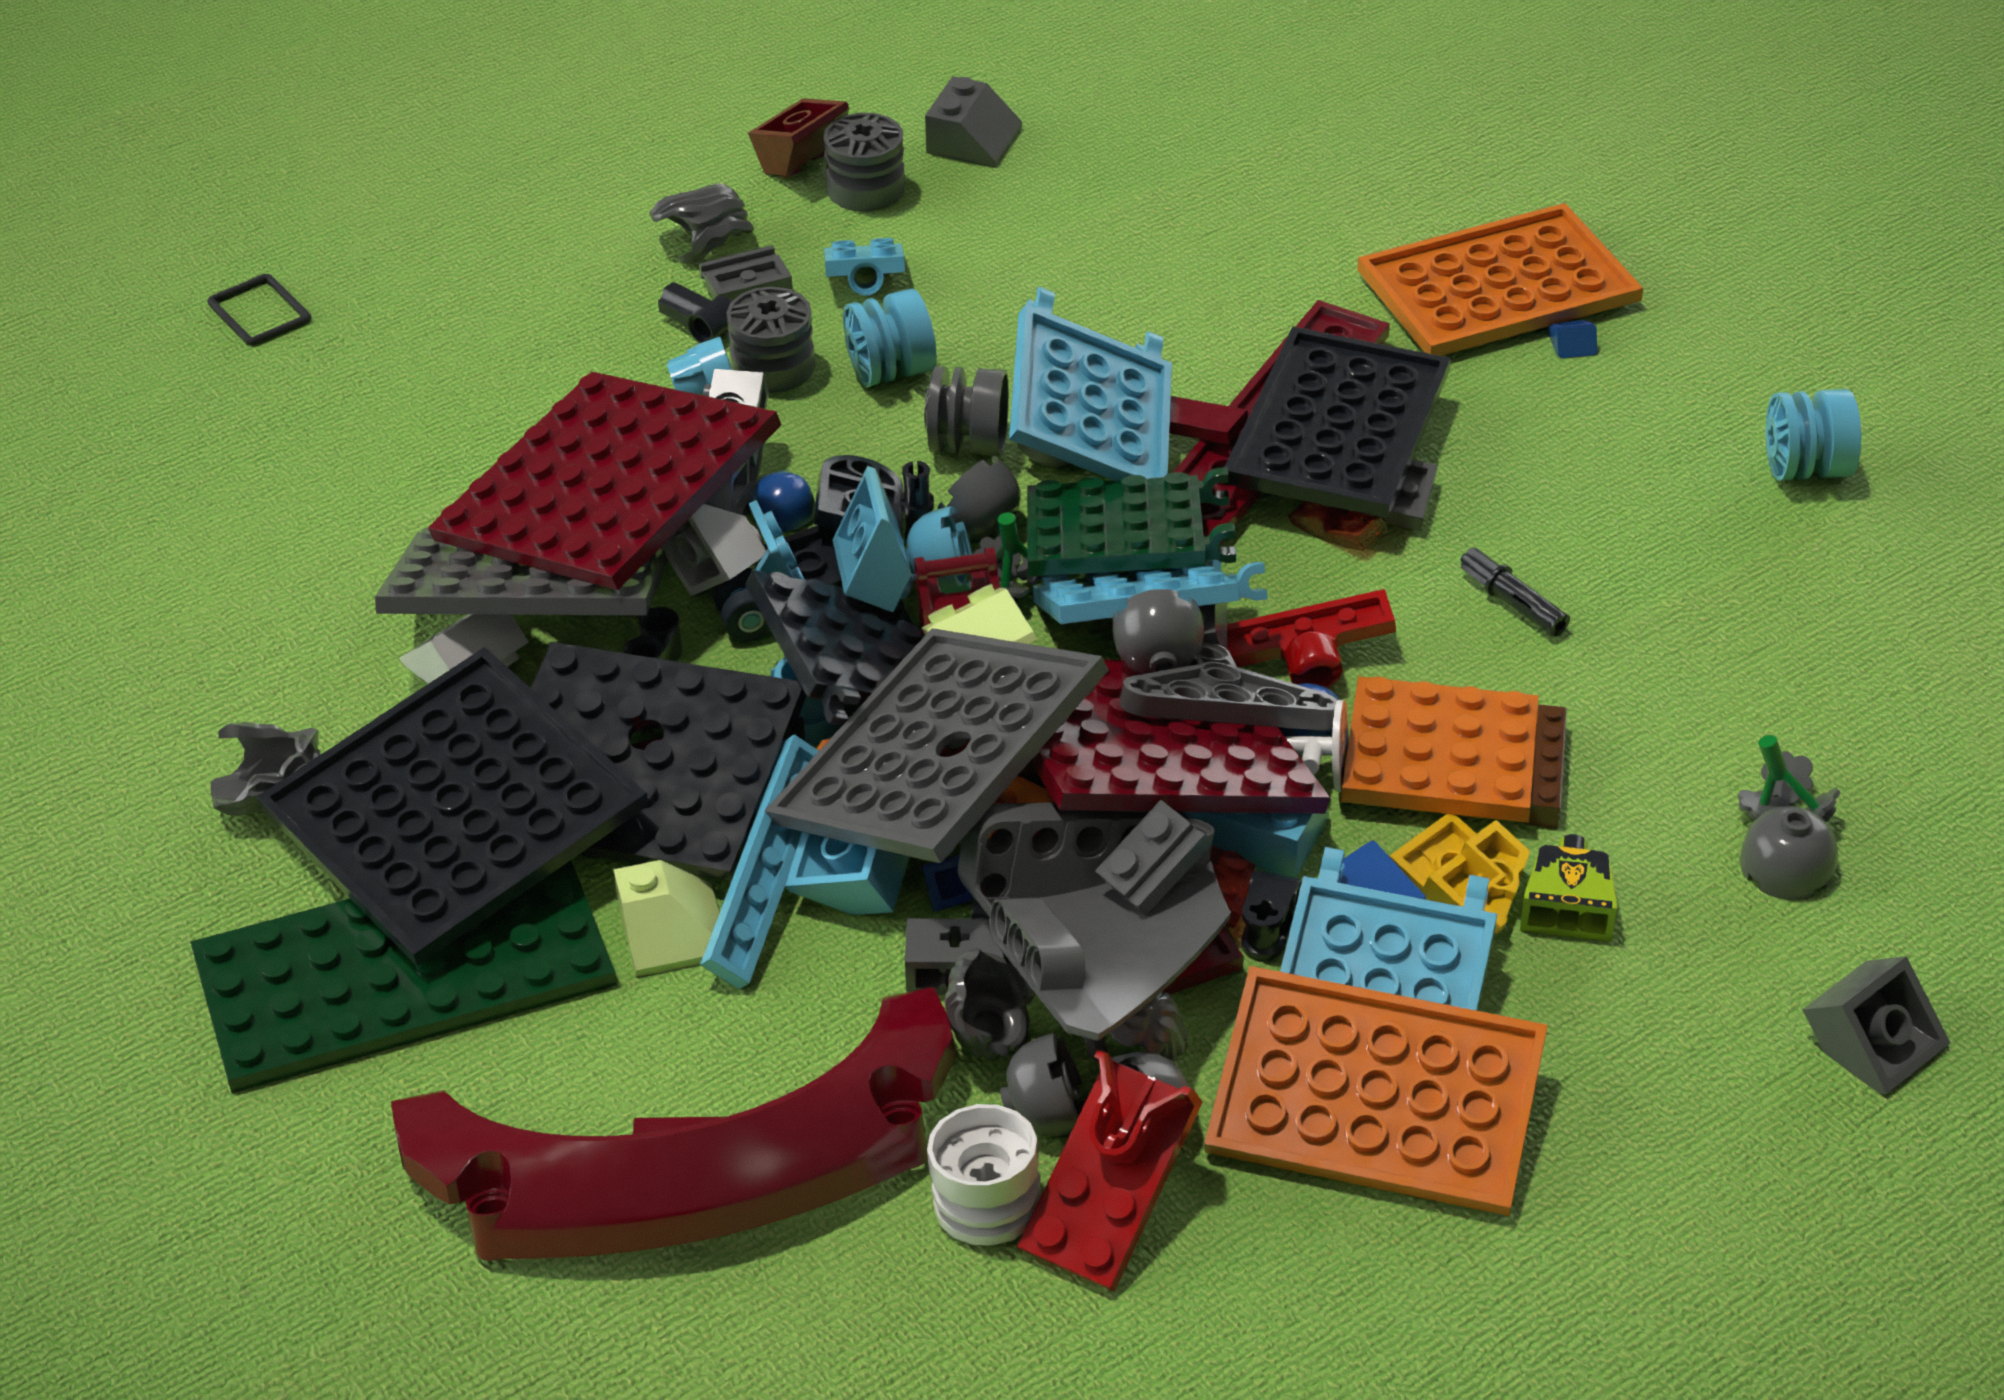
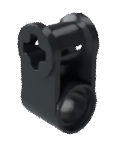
(1268, 914)

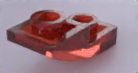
(1338, 525)

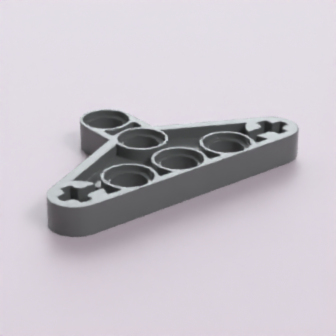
(1223, 693)

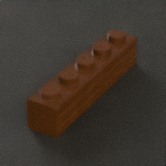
(1548, 766)

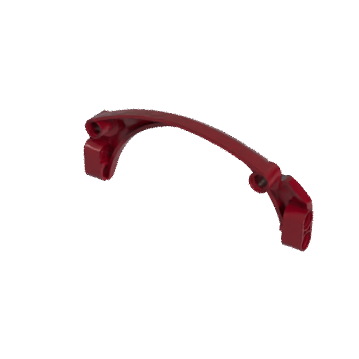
(695, 1182)

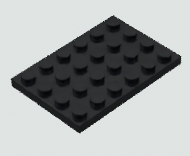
(1338, 422)

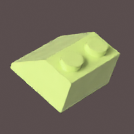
(988, 615)

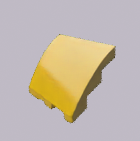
(1450, 852)

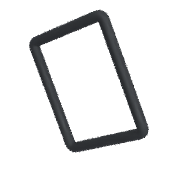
(305, 315)

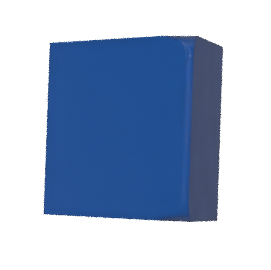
(1573, 338)

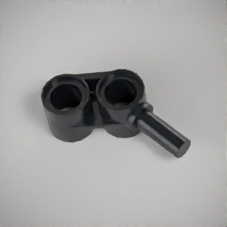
(658, 635)

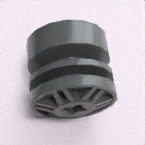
(864, 161)
(772, 335)
(967, 410)

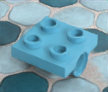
(881, 255)

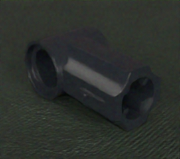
(703, 316)

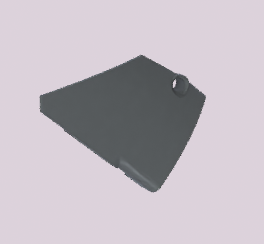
(1068, 929)

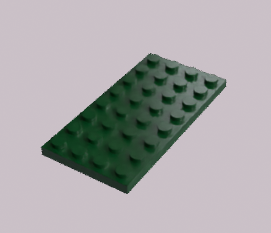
(339, 989)

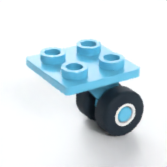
(733, 598)

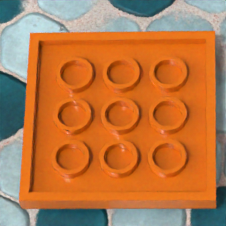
(1441, 749)

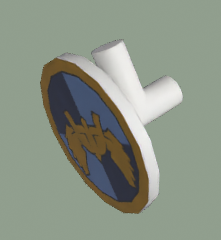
(1337, 746)

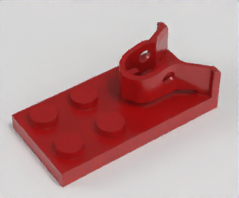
(1110, 1173)

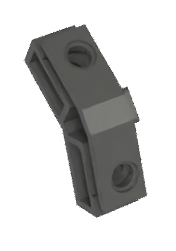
(746, 389)

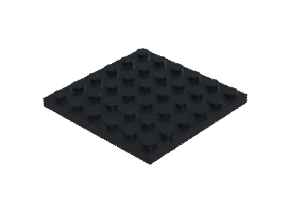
(452, 804)

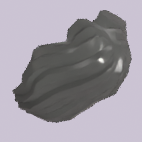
(708, 213)
(268, 759)
(988, 1004)
(1155, 1027)

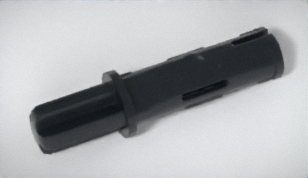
(1501, 582)

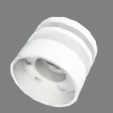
(984, 1173)

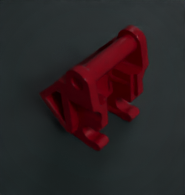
(983, 573)

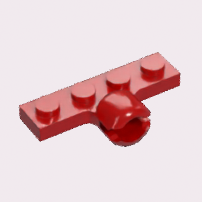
(1311, 635)

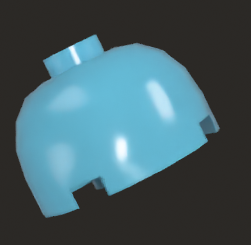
(939, 537)

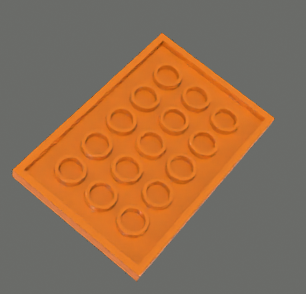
(1499, 280)
(1377, 1090)

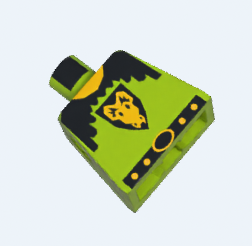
(1570, 892)

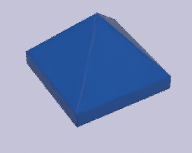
(944, 884)

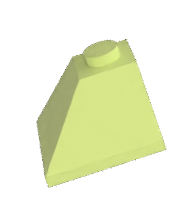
(664, 916)

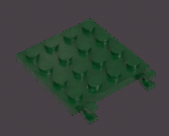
(1124, 524)

